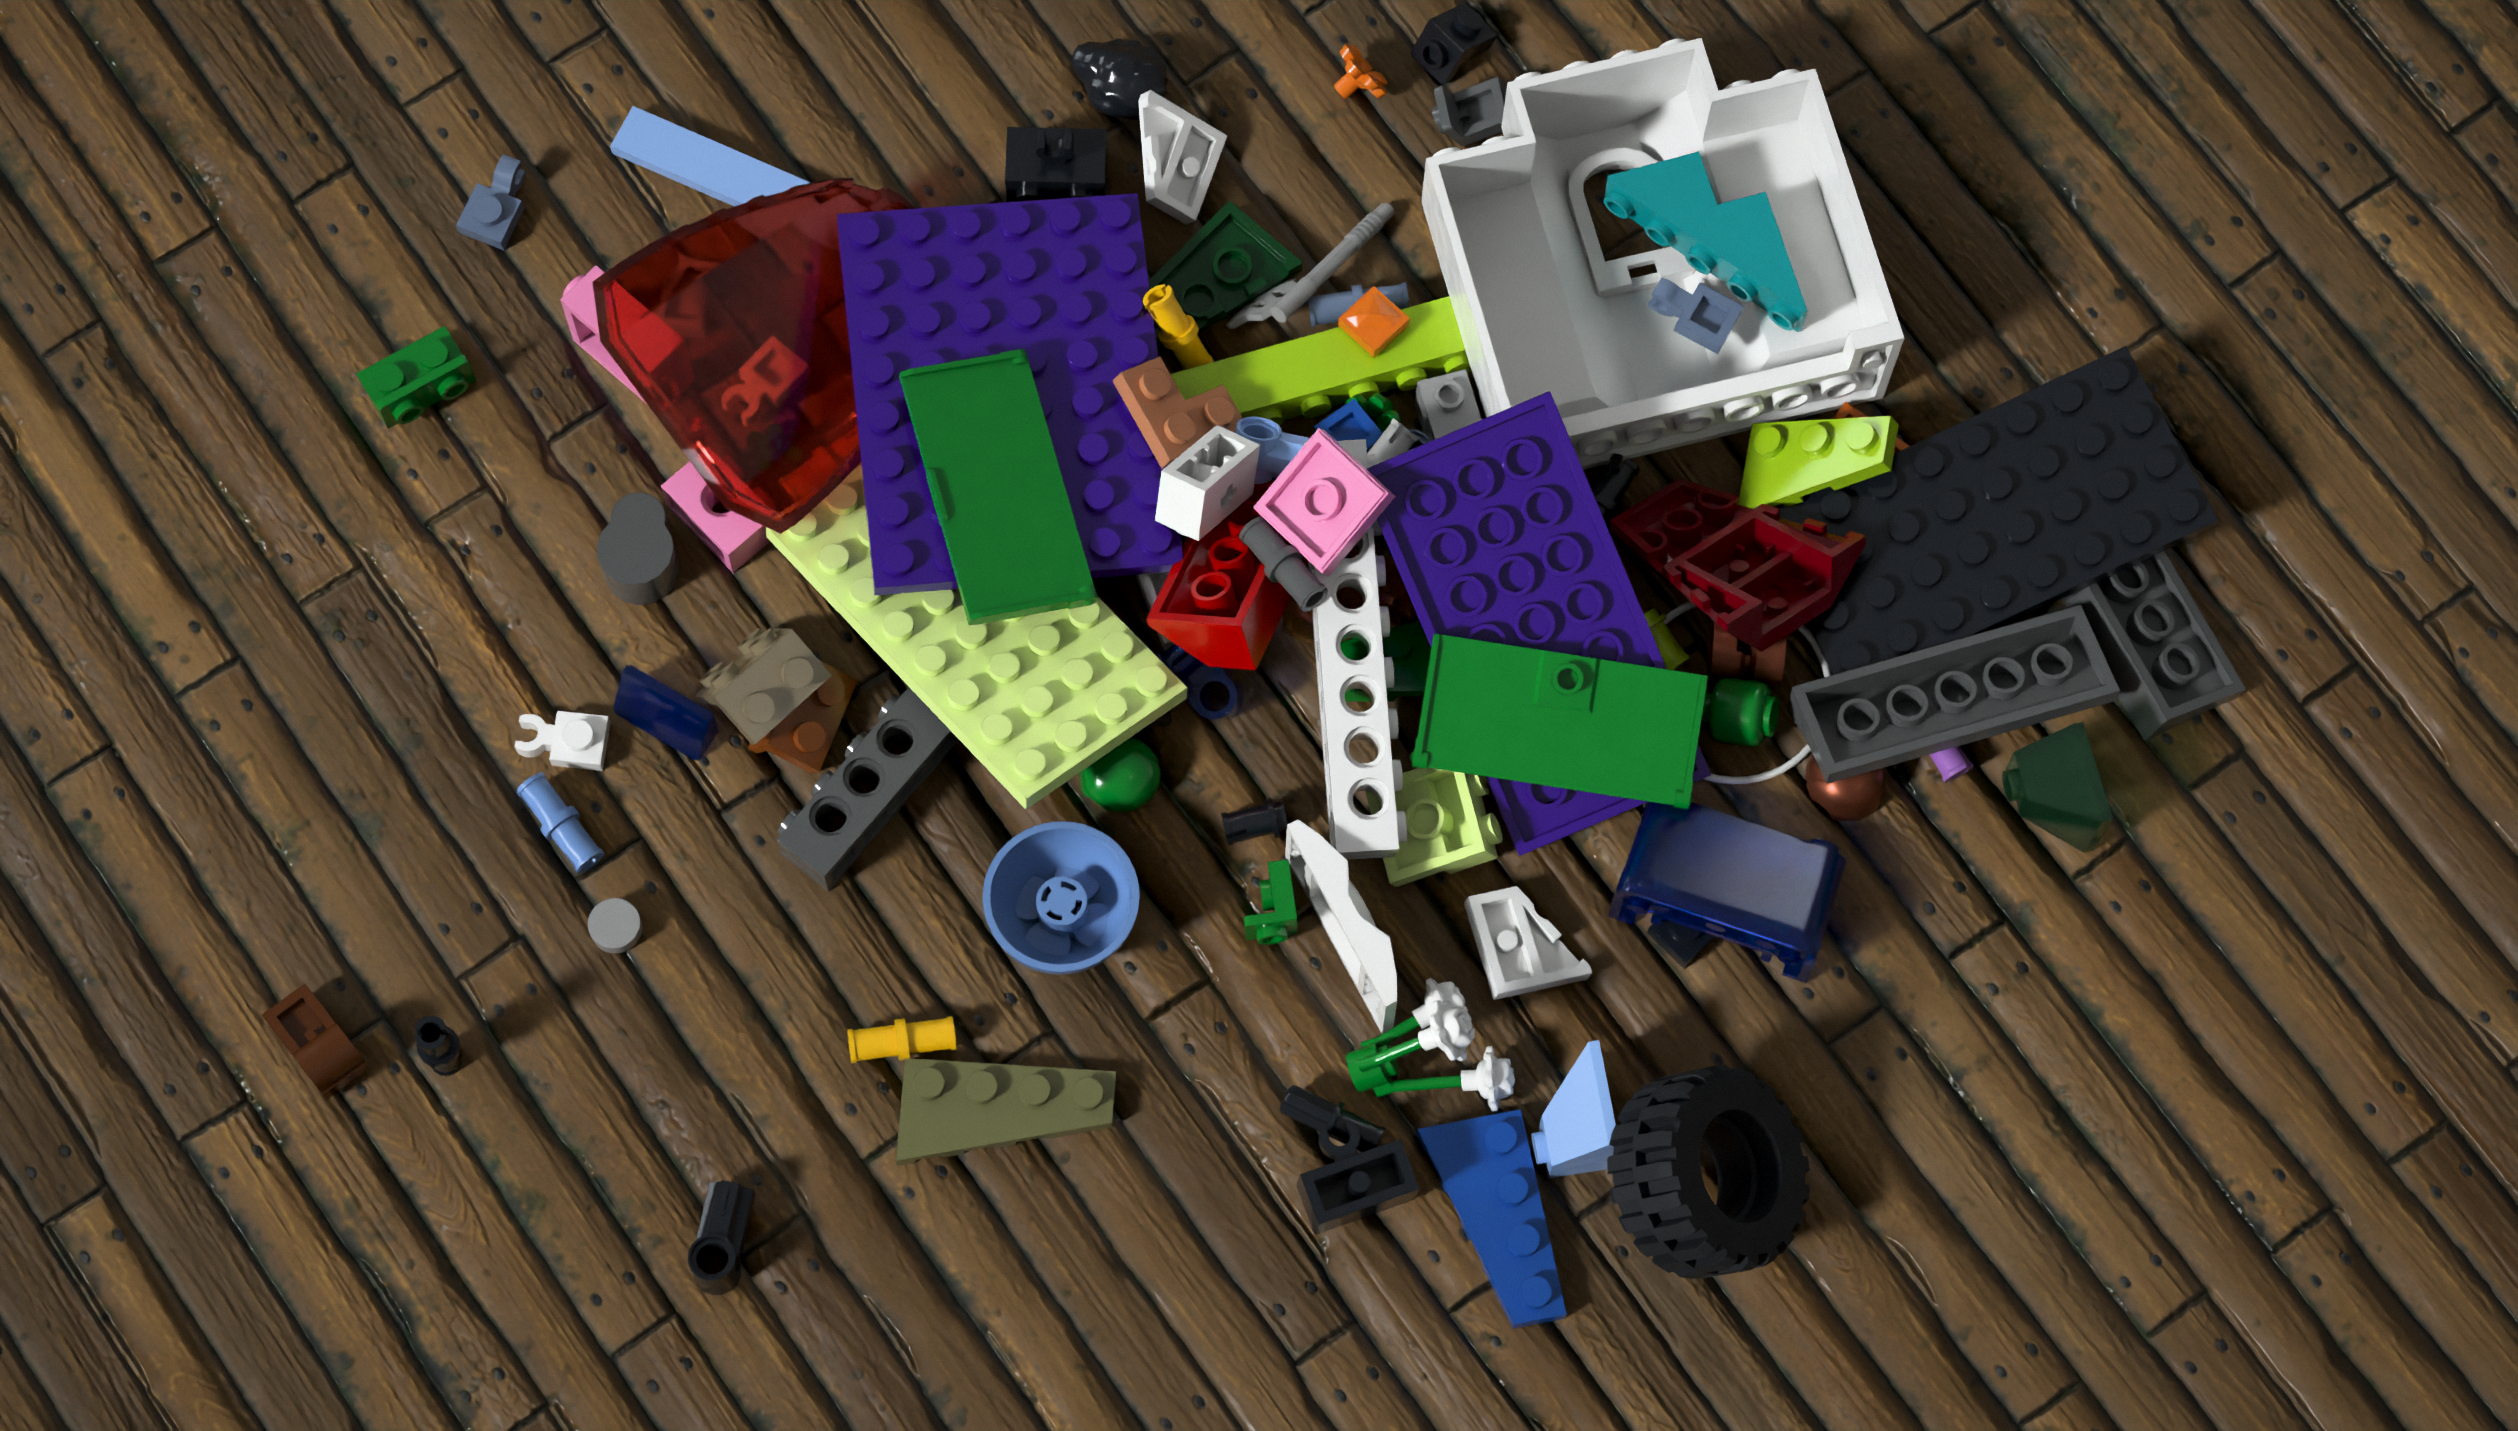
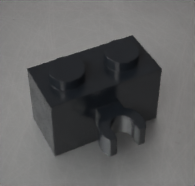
(1055, 163)
(1355, 1182)

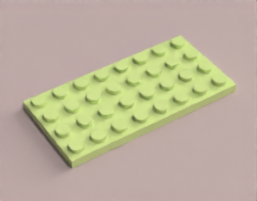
(1022, 692)

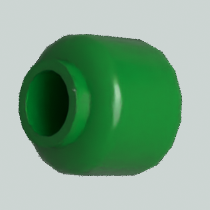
(1740, 712)

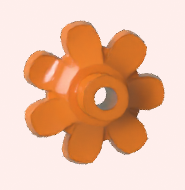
(1359, 75)

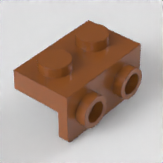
(811, 727)

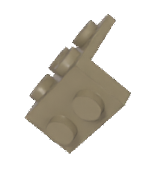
(763, 681)

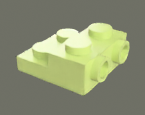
(1443, 822)

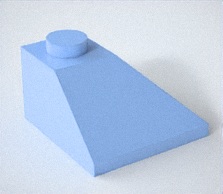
(1578, 1120)

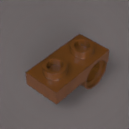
(315, 1041)

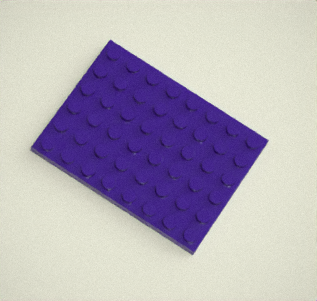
(986, 282)

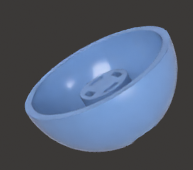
(1052, 872)

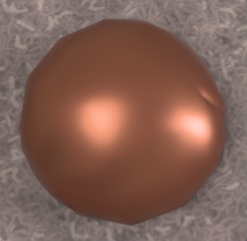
(1847, 798)

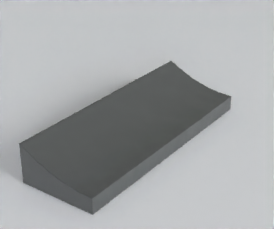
(2157, 646)
(1952, 694)

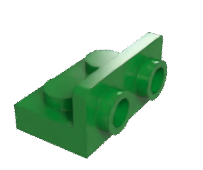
(417, 378)

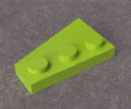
(1811, 455)

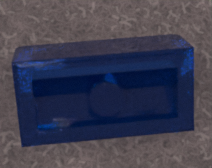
(664, 713)

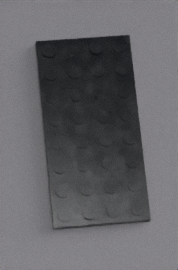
(2006, 515)

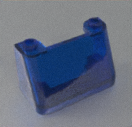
(1732, 882)

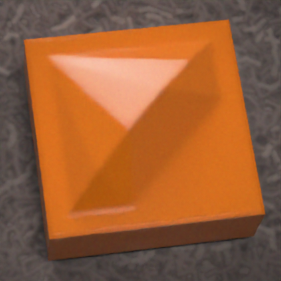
(1373, 321)

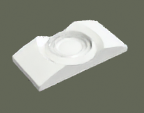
(1346, 920)

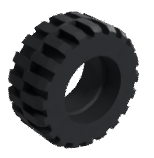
(1662, 1180)

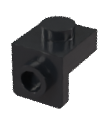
(1452, 40)

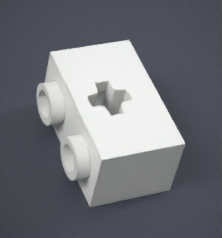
(1207, 482)

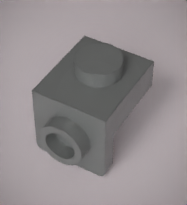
(1470, 112)

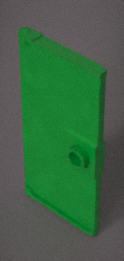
(997, 487)
(1560, 720)

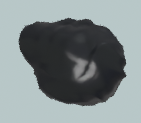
(1118, 74)

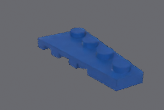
(1496, 1194)

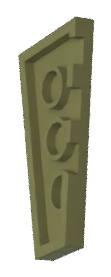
(984, 1105)

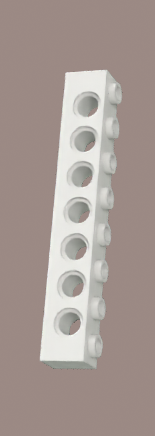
(1351, 831)

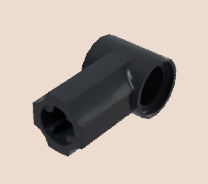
(722, 1233)

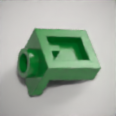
(1276, 896)

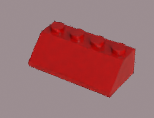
(1219, 598)

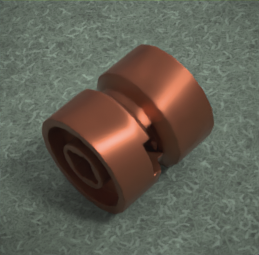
(1726, 662)

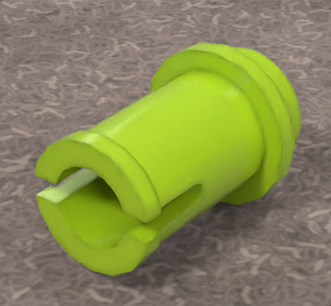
(1668, 646)

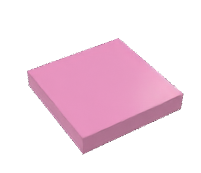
(1324, 502)

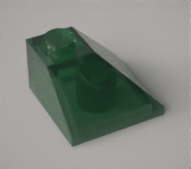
(2060, 787)

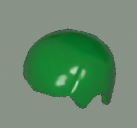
(1122, 777)

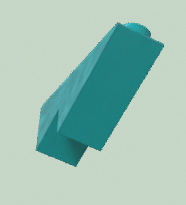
(1728, 239)

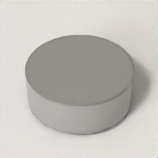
(614, 925)

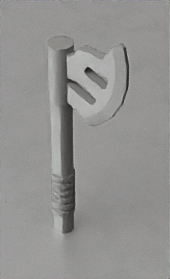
(1297, 293)

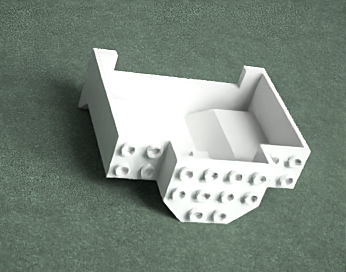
(1559, 319)

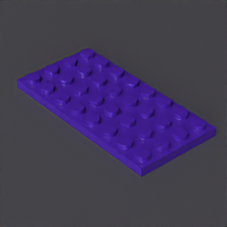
(1515, 552)

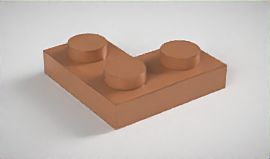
(1163, 414)

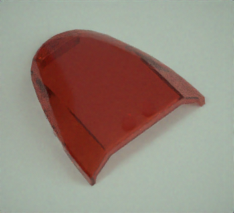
(746, 345)

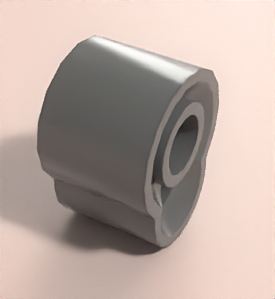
(638, 551)

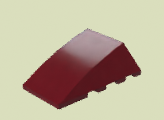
(1738, 562)

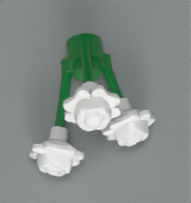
(1451, 1032)

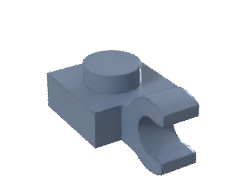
(494, 211)
(1703, 317)

